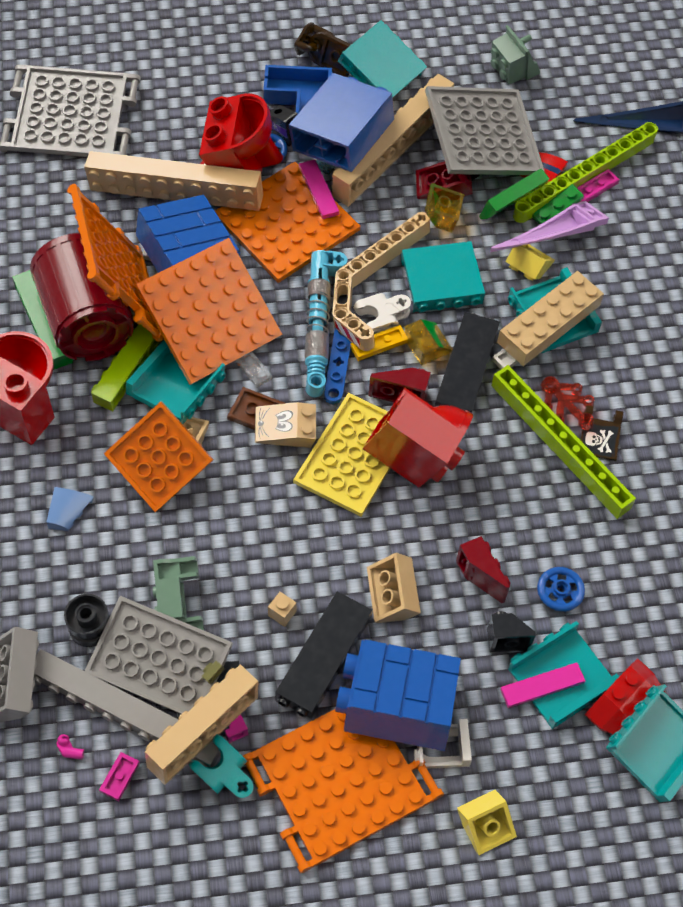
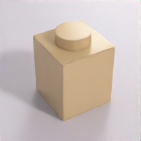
(282, 609)

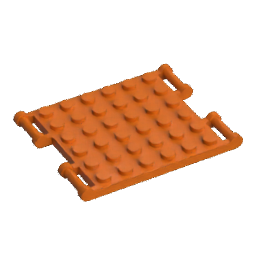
(112, 259)
(338, 786)

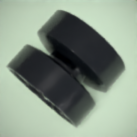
(86, 619)

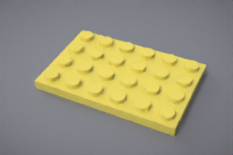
(338, 464)

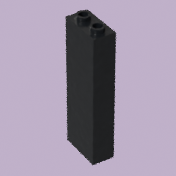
(468, 362)
(323, 655)

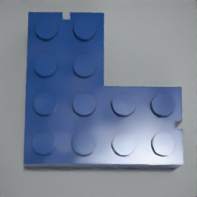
(293, 84)

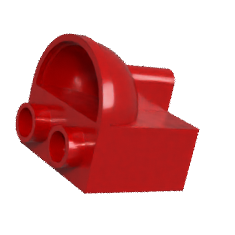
(239, 134)
(24, 375)
(419, 438)

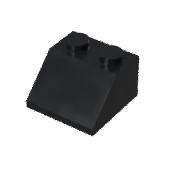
(508, 633)

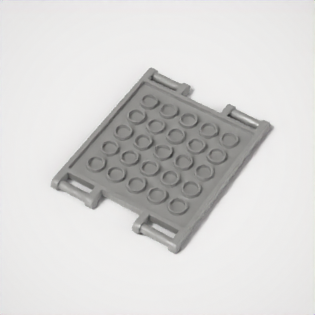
(69, 111)

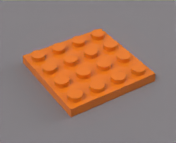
(158, 456)

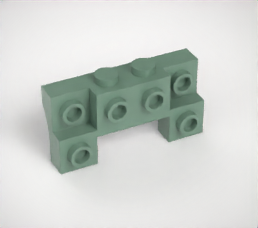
(170, 587)

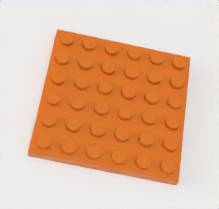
(286, 225)
(208, 310)

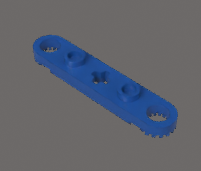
(337, 374)

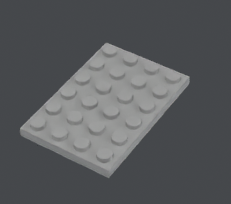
(156, 656)

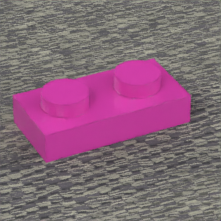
(119, 776)

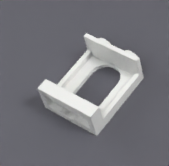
(464, 760)

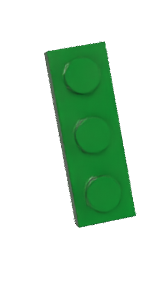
(559, 203)

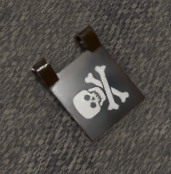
(603, 436)

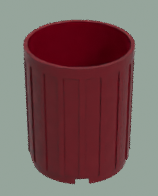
(78, 310)

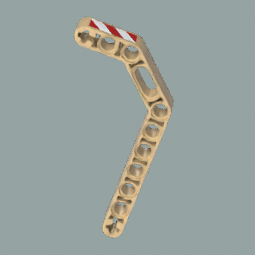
(363, 267)

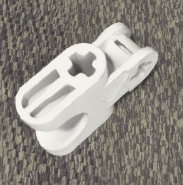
(385, 310)

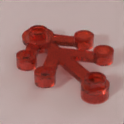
(567, 401)

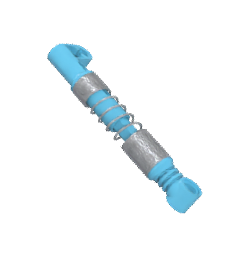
(319, 299)

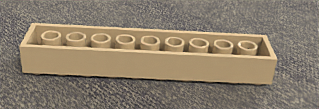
(405, 129)
(174, 180)

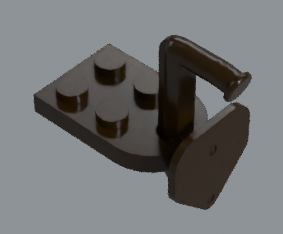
(322, 48)

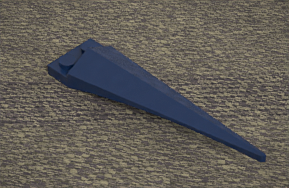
(667, 118)

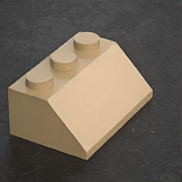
(393, 589)

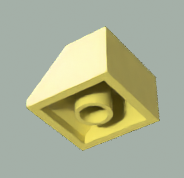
(529, 261)
(487, 821)

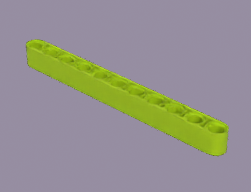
(586, 170)

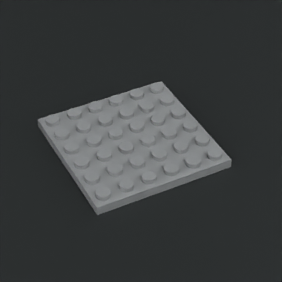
(483, 131)

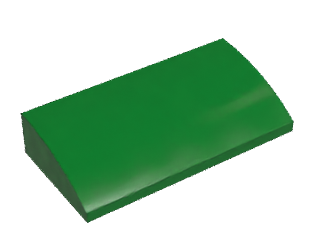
(514, 193)

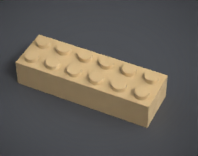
(550, 318)
(199, 725)

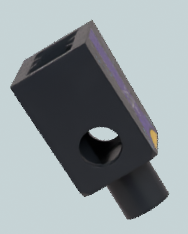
(280, 120)

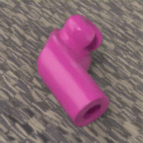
(67, 750)

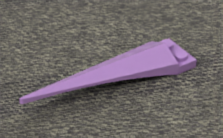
(573, 220)

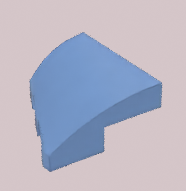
(66, 508)

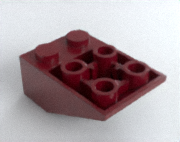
(482, 569)

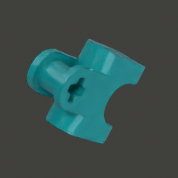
(226, 772)

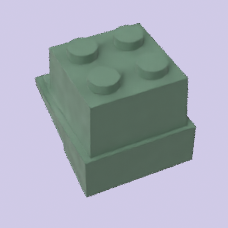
(513, 58)

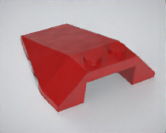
(622, 697)

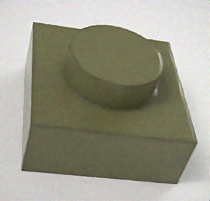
(212, 671)

